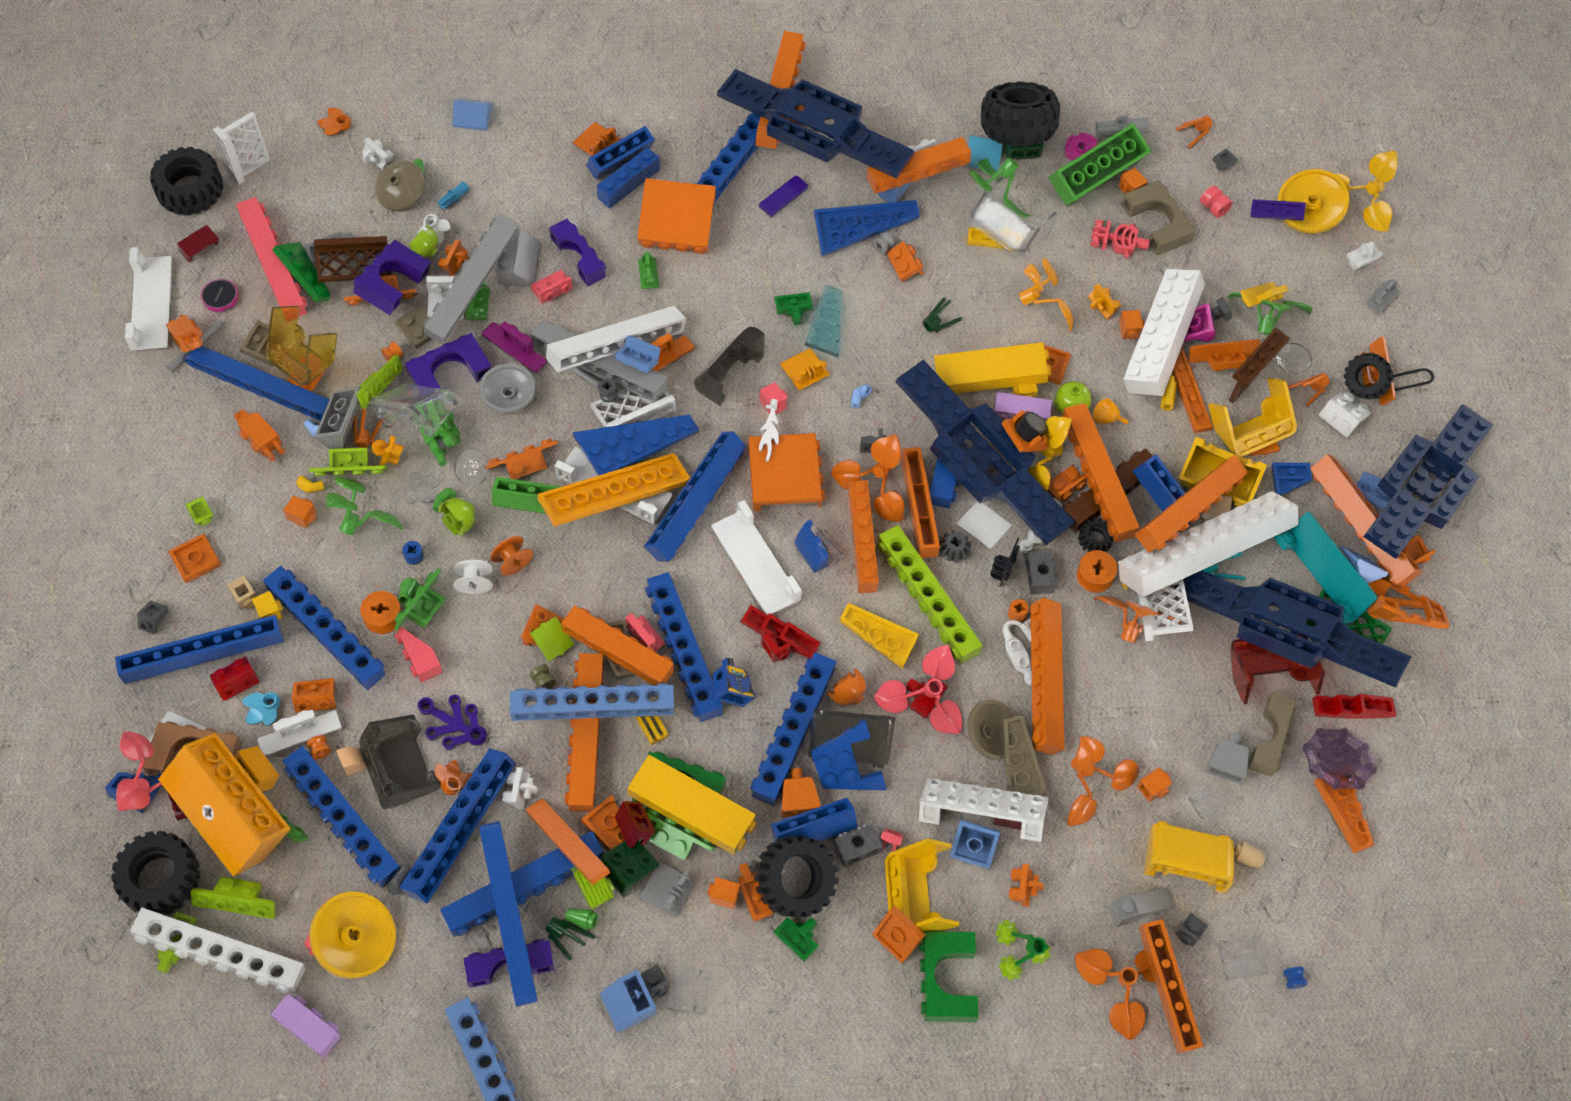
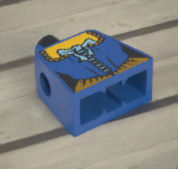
(732, 684)

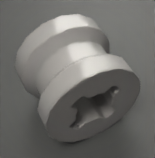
(884, 242)

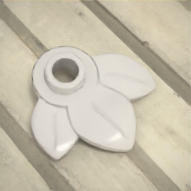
(439, 226)

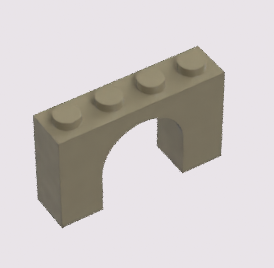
(1157, 198)

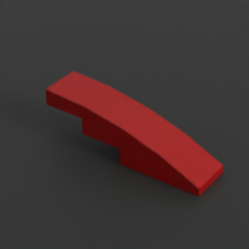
(783, 632)
(1354, 707)

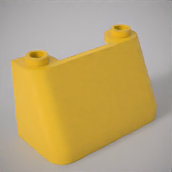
(1205, 458)
(1190, 855)

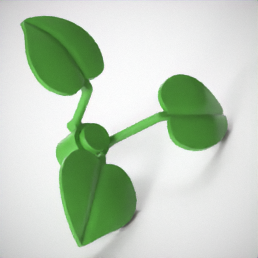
(1005, 171)
(1267, 322)
(351, 519)

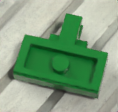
(793, 305)
(798, 937)

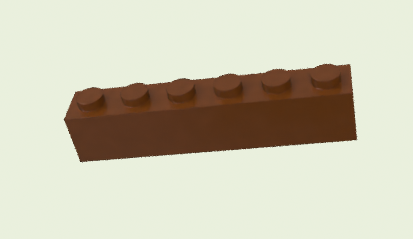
(1085, 506)

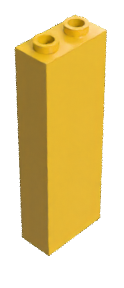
(994, 367)
(692, 805)

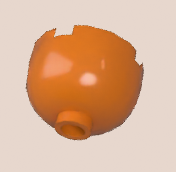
(848, 689)

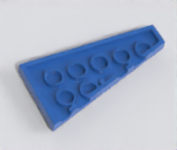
(851, 224)
(629, 443)

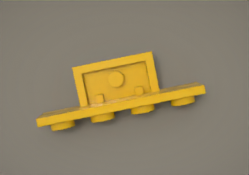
(1268, 291)

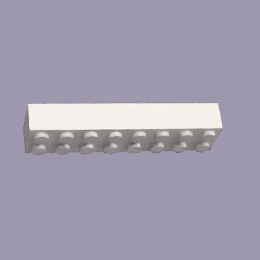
(1164, 332)

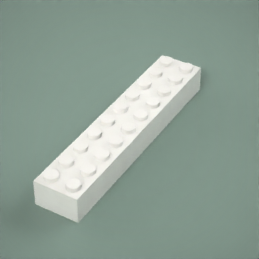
(1208, 543)

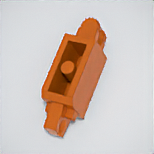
(185, 333)
(259, 434)

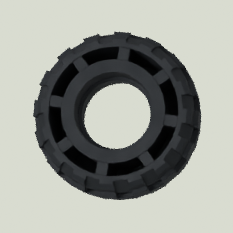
(1020, 113)

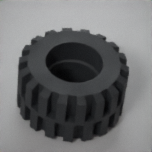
(1357, 365)

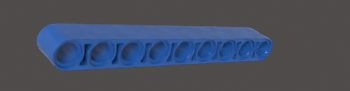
(258, 382)
(508, 914)

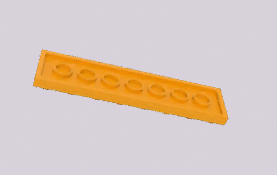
(613, 489)

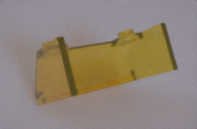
(288, 351)

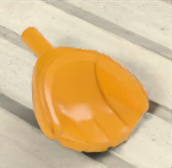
(1107, 412)

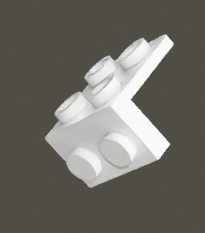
(1344, 413)

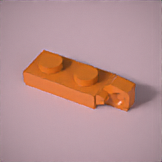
(756, 907)

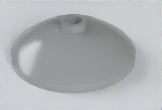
(507, 380)

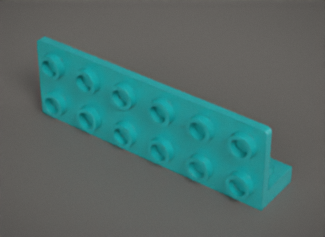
(1328, 566)

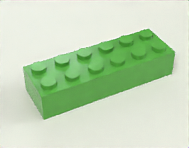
(1099, 164)

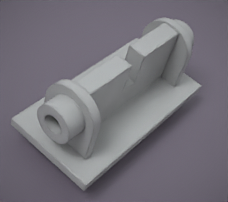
(1383, 295)

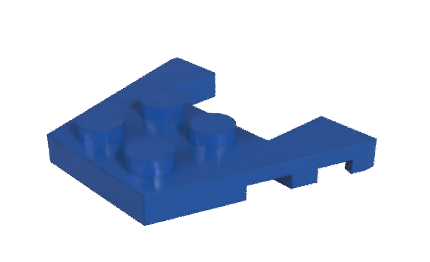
(838, 765)

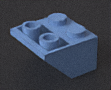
(628, 1001)

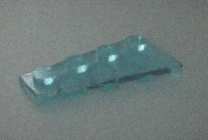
(825, 327)

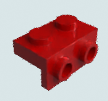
(234, 678)

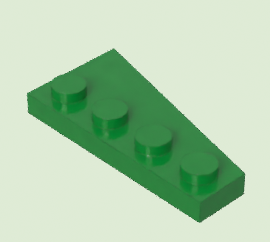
(301, 267)

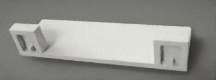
(150, 302)
(579, 468)
(756, 562)
(986, 802)

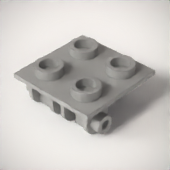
(667, 889)

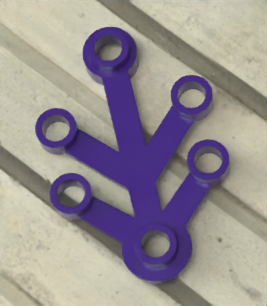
(454, 723)

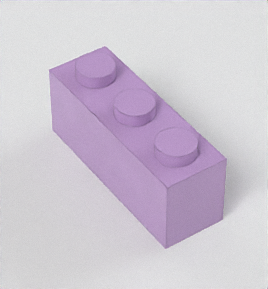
(1008, 405)
(306, 1024)

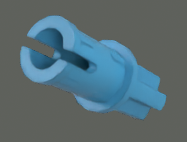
(453, 195)

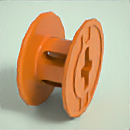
(513, 557)
(1106, 569)
(380, 612)

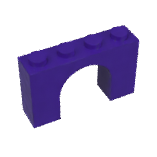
(393, 258)
(462, 350)

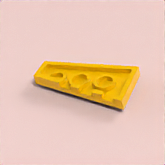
(885, 636)

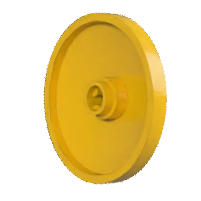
(1324, 197)
(352, 935)

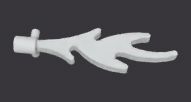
(771, 432)

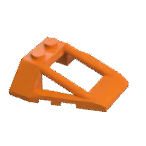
(1388, 607)

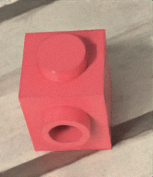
(773, 392)

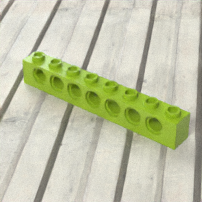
(897, 539)

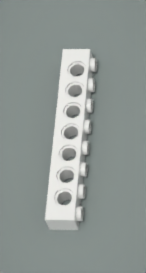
(149, 920)

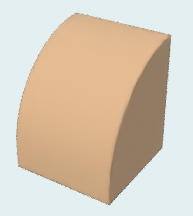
(351, 760)

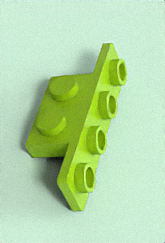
(379, 381)
(348, 460)
(234, 897)

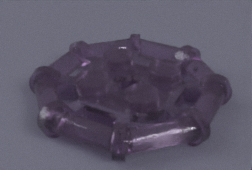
(1329, 768)

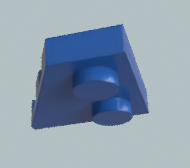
(1290, 476)

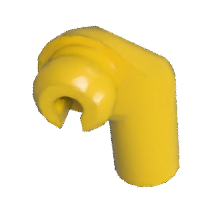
(307, 486)

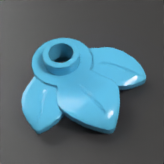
(259, 709)

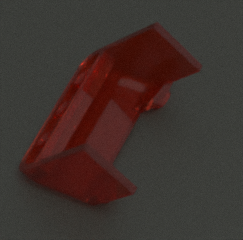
(1252, 660)

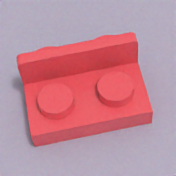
(552, 286)
(644, 632)

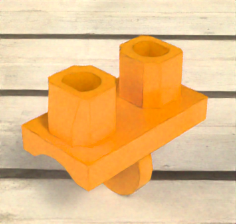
(1103, 302)
(390, 452)

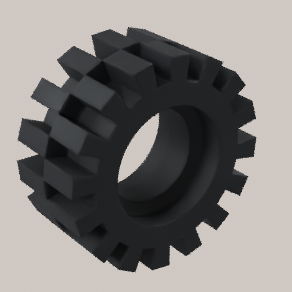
(1095, 526)

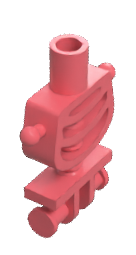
(1102, 234)

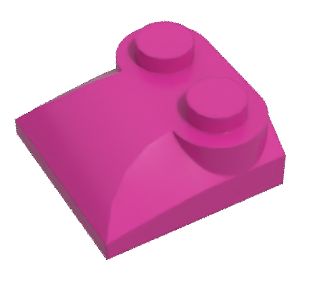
(1201, 325)

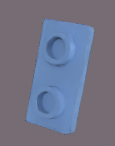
(638, 354)
(1369, 488)

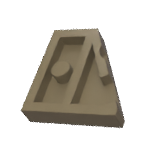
(412, 326)
(256, 342)

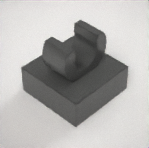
(1224, 160)
(1221, 310)

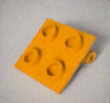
(805, 369)

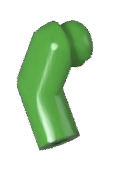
(442, 496)

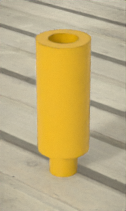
(1168, 397)

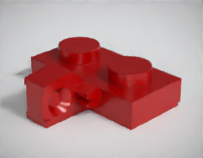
(922, 704)

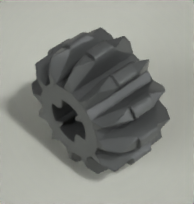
(955, 546)

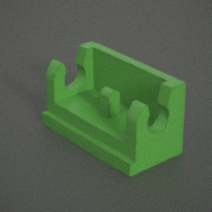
(479, 305)

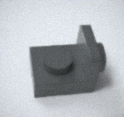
(866, 442)
(150, 615)
(1191, 930)
(655, 981)

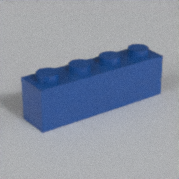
(620, 152)
(628, 177)
(1158, 482)
(943, 486)
(818, 823)

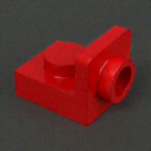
(773, 648)

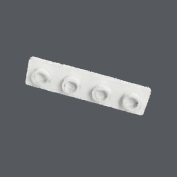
(298, 730)

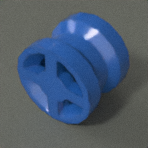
(413, 557)
(1295, 977)

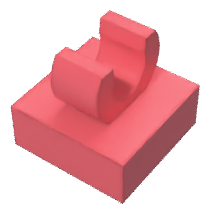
(892, 837)

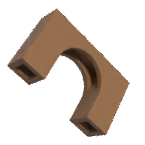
(171, 738)

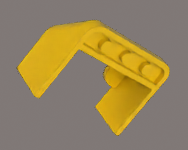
(1272, 426)
(908, 883)

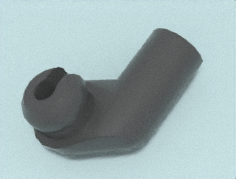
(396, 881)

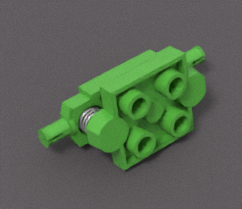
(444, 436)

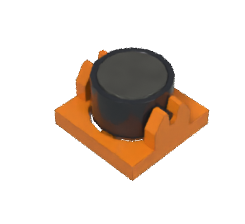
(1029, 433)

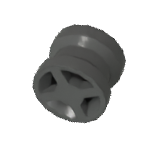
(608, 390)

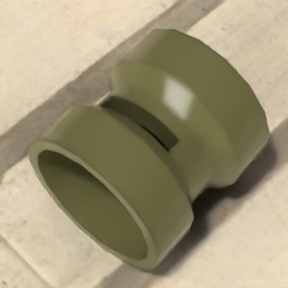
(542, 677)

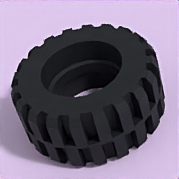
(185, 163)
(138, 855)
(821, 882)

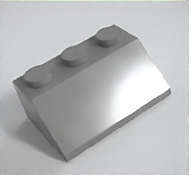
(518, 261)
(338, 417)

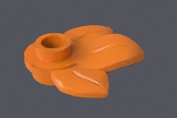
(335, 122)
(451, 776)

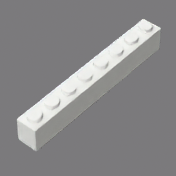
(610, 339)

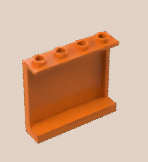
(676, 215)
(789, 474)

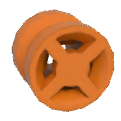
(392, 350)
(1014, 614)
(318, 747)

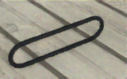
(1414, 385)

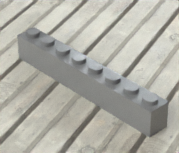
(470, 279)
(648, 385)

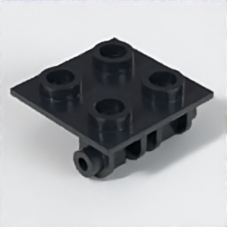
(1002, 565)

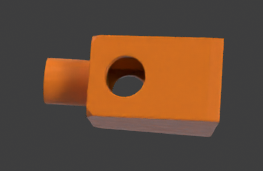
(798, 794)

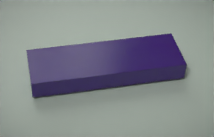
(783, 195)
(1278, 210)

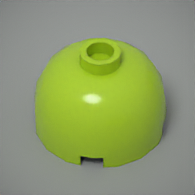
(425, 242)
(1072, 394)
(458, 515)

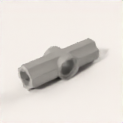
(1110, 128)

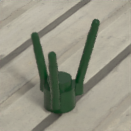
(932, 321)
(559, 928)

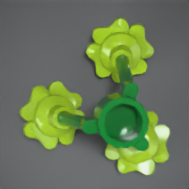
(1036, 949)

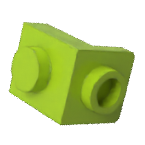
(200, 511)

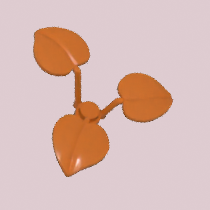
(887, 454)
(1131, 628)
(1088, 753)
(1095, 967)

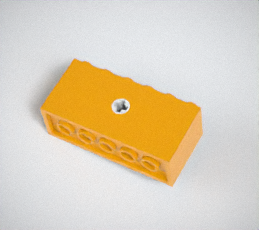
(224, 804)

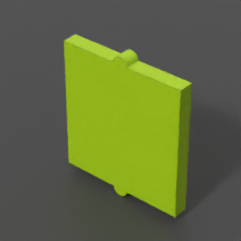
(551, 639)

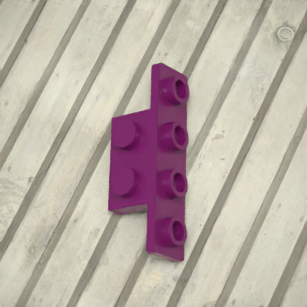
(515, 344)

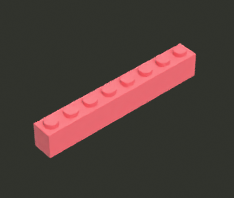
(264, 241)

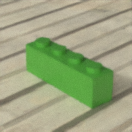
(518, 494)

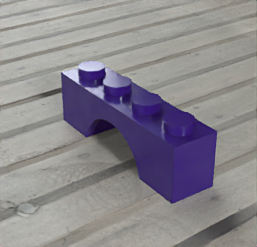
(567, 237)
(482, 967)

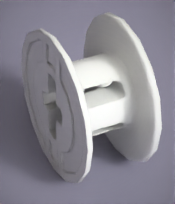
(473, 574)

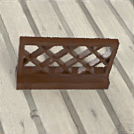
(350, 247)
(1258, 361)

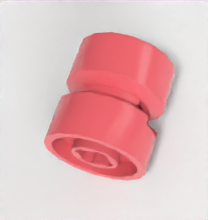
(1216, 201)

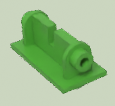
(648, 271)

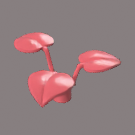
(939, 664)
(135, 793)

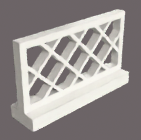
(230, 153)
(653, 411)
(1151, 621)

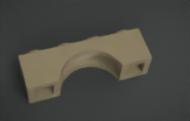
(1278, 713)

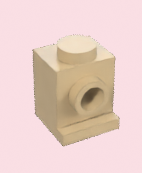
(242, 592)

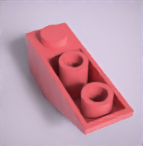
(422, 656)

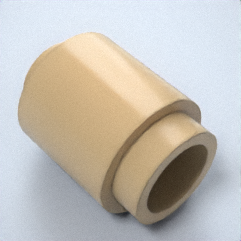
(1249, 855)

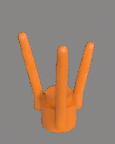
(1201, 124)
(1316, 382)
(362, 437)

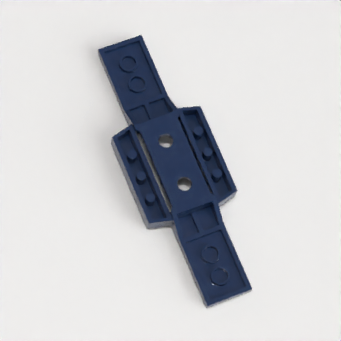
(849, 134)
(1443, 458)
(970, 465)
(1295, 607)

